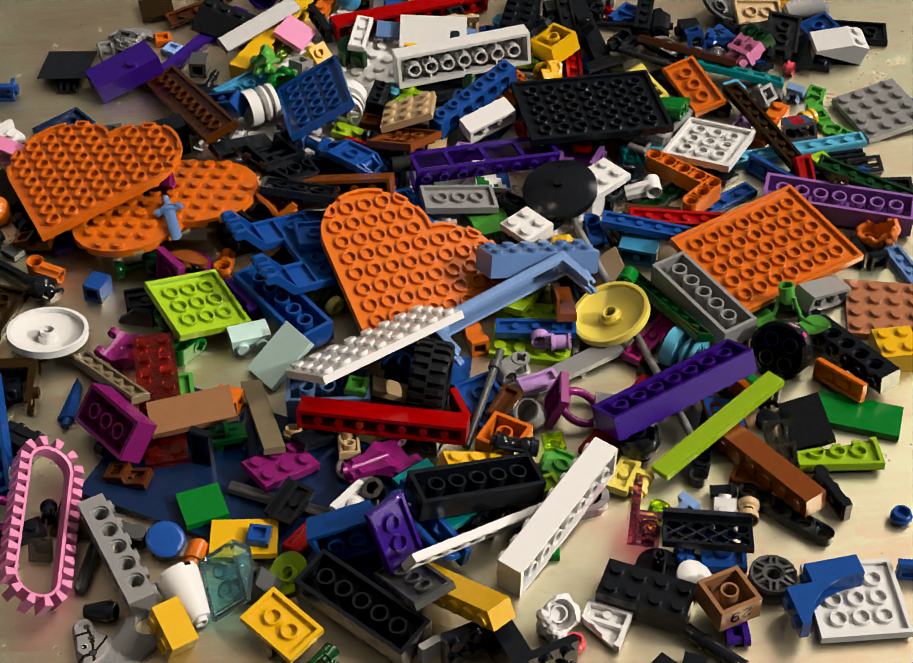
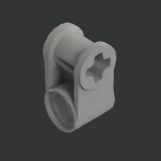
(514, 369)

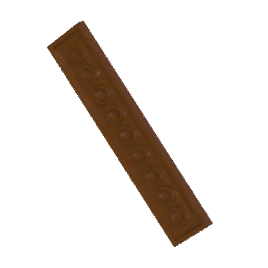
(193, 104)

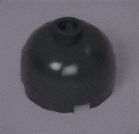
(642, 444)

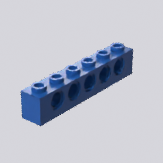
(473, 97)

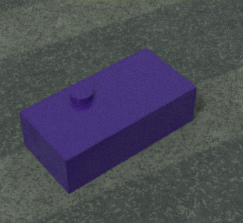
(124, 71)

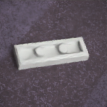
(360, 33)

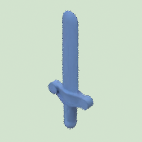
(168, 210)

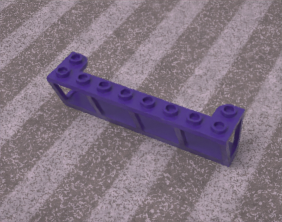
(479, 151)

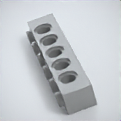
(109, 541)

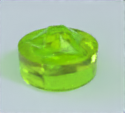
(657, 505)

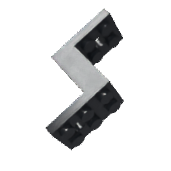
(503, 646)

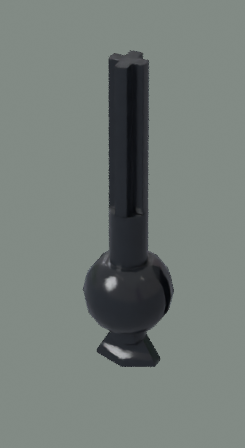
(40, 286)

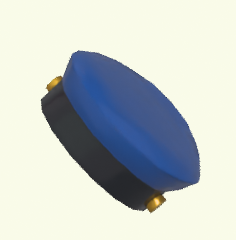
(165, 540)

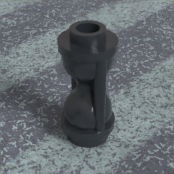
(502, 442)

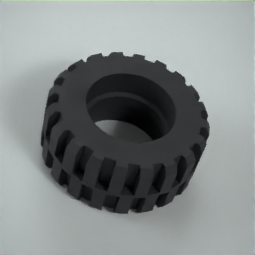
(430, 374)

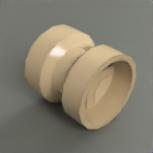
(749, 505)

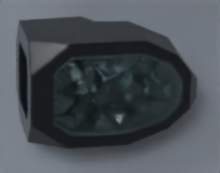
(614, 198)

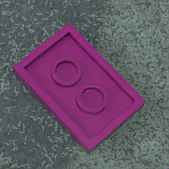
(272, 470)

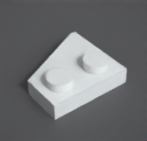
(607, 622)

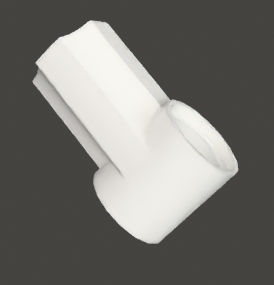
(648, 187)

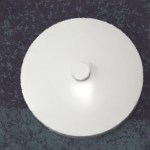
(47, 332)

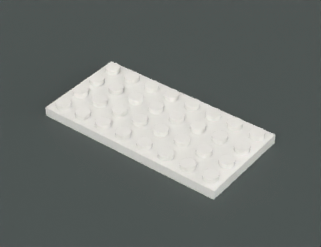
(373, 344)

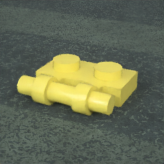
(625, 474)

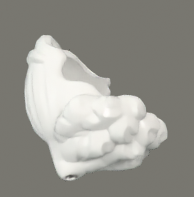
(557, 617)

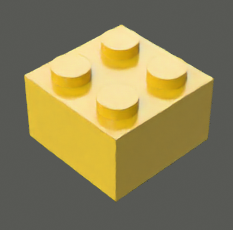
(554, 43)
(895, 345)
(171, 628)

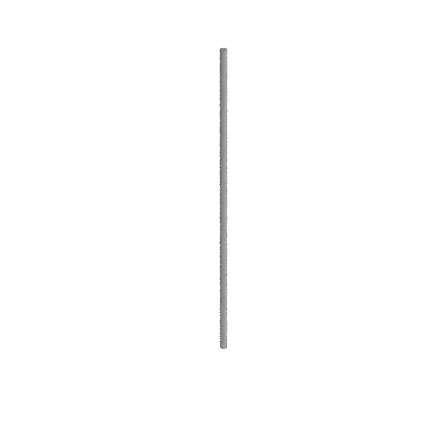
(638, 338)

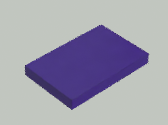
(393, 531)

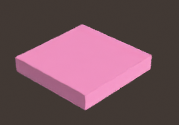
(294, 33)

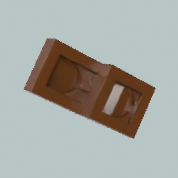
(31, 241)
(126, 476)

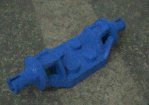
(348, 154)

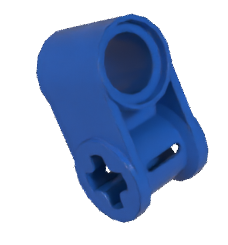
(593, 231)

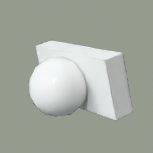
(350, 496)

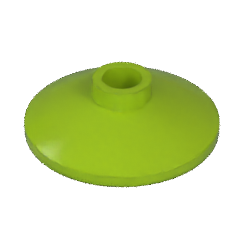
(287, 568)

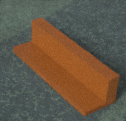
(563, 303)

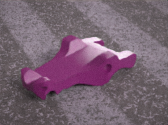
(119, 351)
(379, 459)

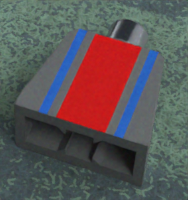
(796, 128)

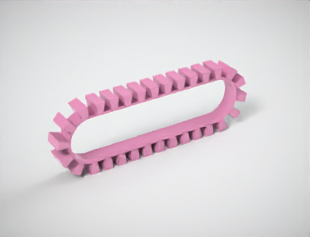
(14, 523)

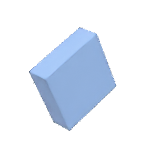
(170, 49)

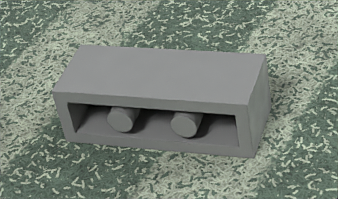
(821, 293)

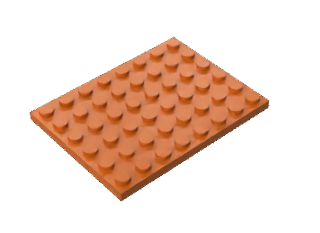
(767, 244)

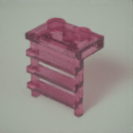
(643, 524)

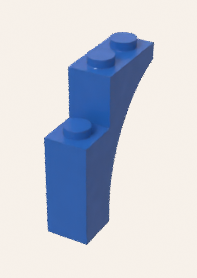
(819, 582)

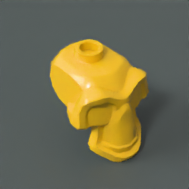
(547, 70)

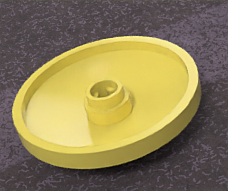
(612, 314)

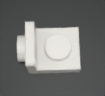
(8, 130)

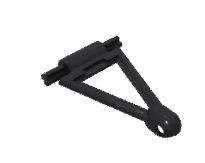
(625, 41)

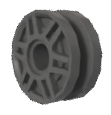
(771, 576)

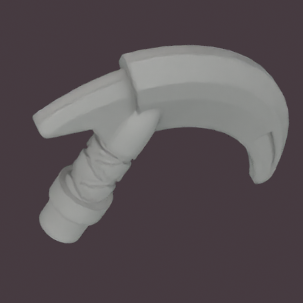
(141, 33)

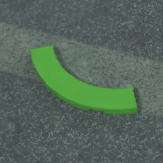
(814, 100)

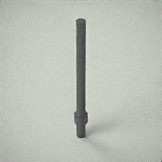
(494, 368)

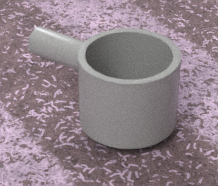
(530, 412)

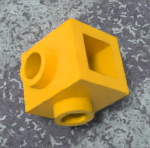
(317, 52)

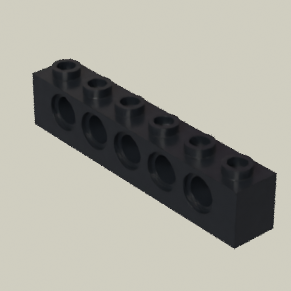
(855, 356)

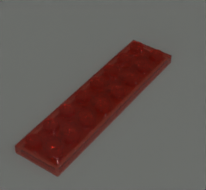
(158, 374)

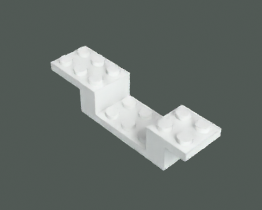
(530, 226)

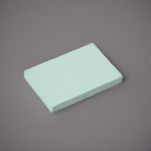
(278, 354)

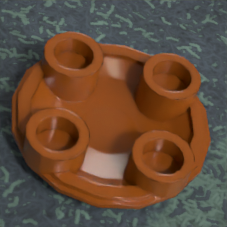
(190, 258)

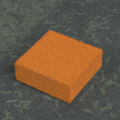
(162, 39)

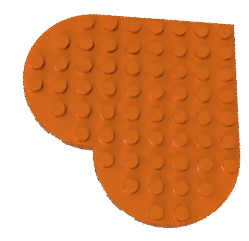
(85, 170)
(201, 186)
(396, 258)

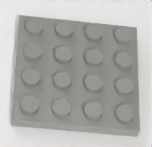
(877, 110)

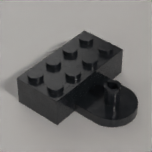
(649, 590)

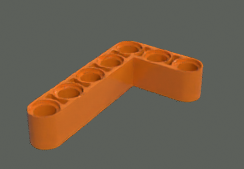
(702, 187)

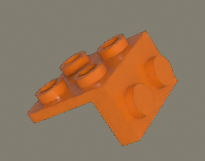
(276, 205)

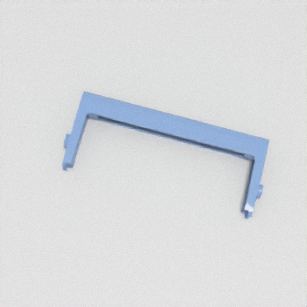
(515, 289)

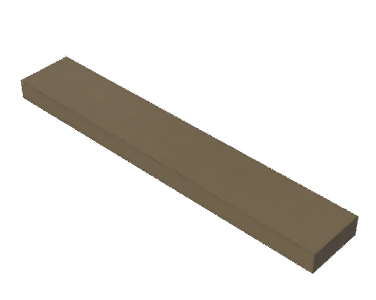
(109, 376)
(263, 417)

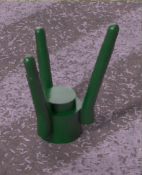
(326, 654)

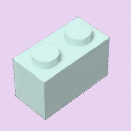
(248, 337)

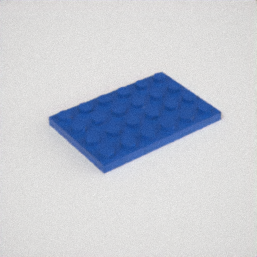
(314, 98)

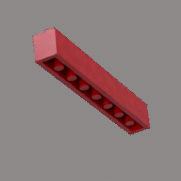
(383, 420)

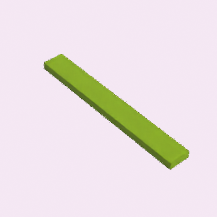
(717, 425)

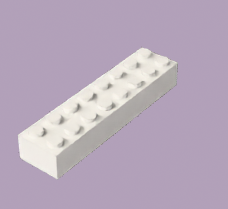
(460, 56)
(556, 517)

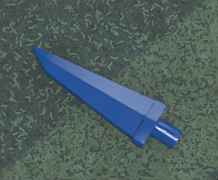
(71, 406)

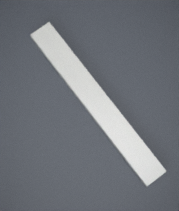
(467, 539)

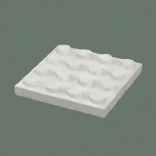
(710, 144)
(865, 611)

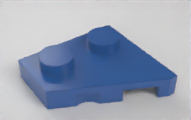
(625, 12)

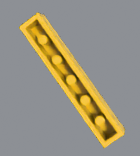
(476, 602)

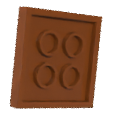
(404, 139)

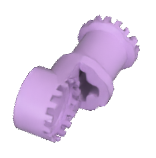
(551, 341)

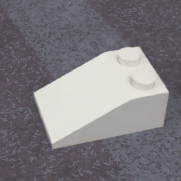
(840, 43)

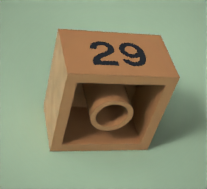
(728, 598)

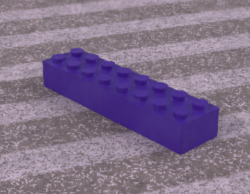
(674, 389)

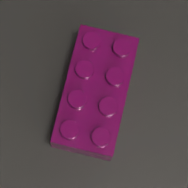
(115, 423)

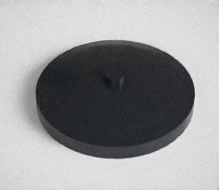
(560, 190)

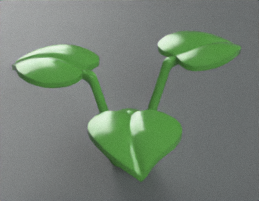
(788, 301)

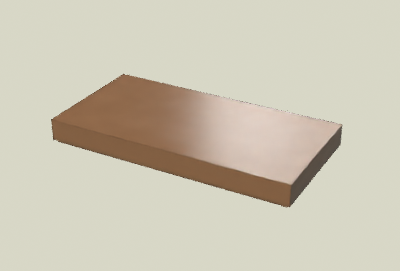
(196, 409)

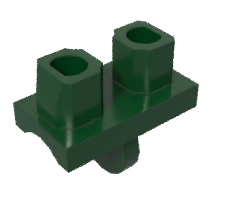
(228, 434)

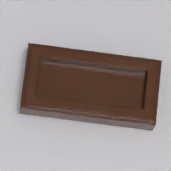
(505, 401)

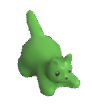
(264, 61)

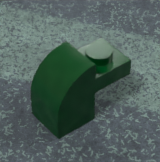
(348, 57)

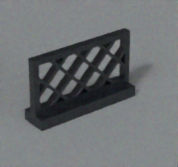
(701, 522)

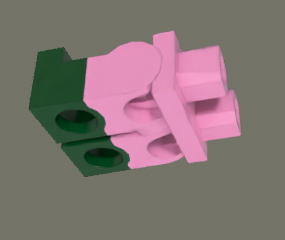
(750, 45)

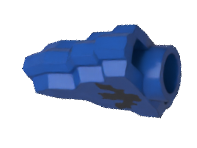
(718, 37)

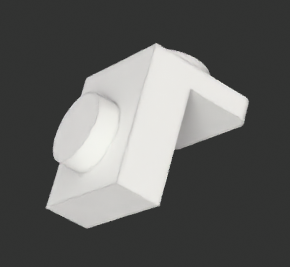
(724, 503)

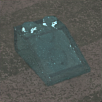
(227, 578)

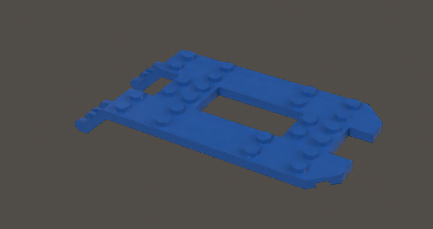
(311, 267)

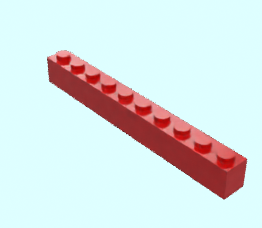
(344, 23)

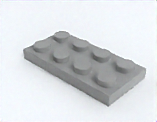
(458, 199)

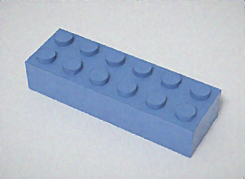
(510, 258)

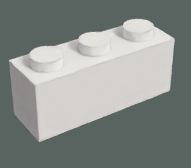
(487, 120)

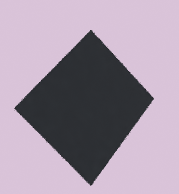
(66, 64)

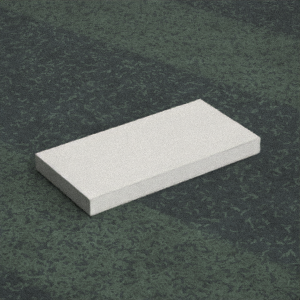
(425, 28)

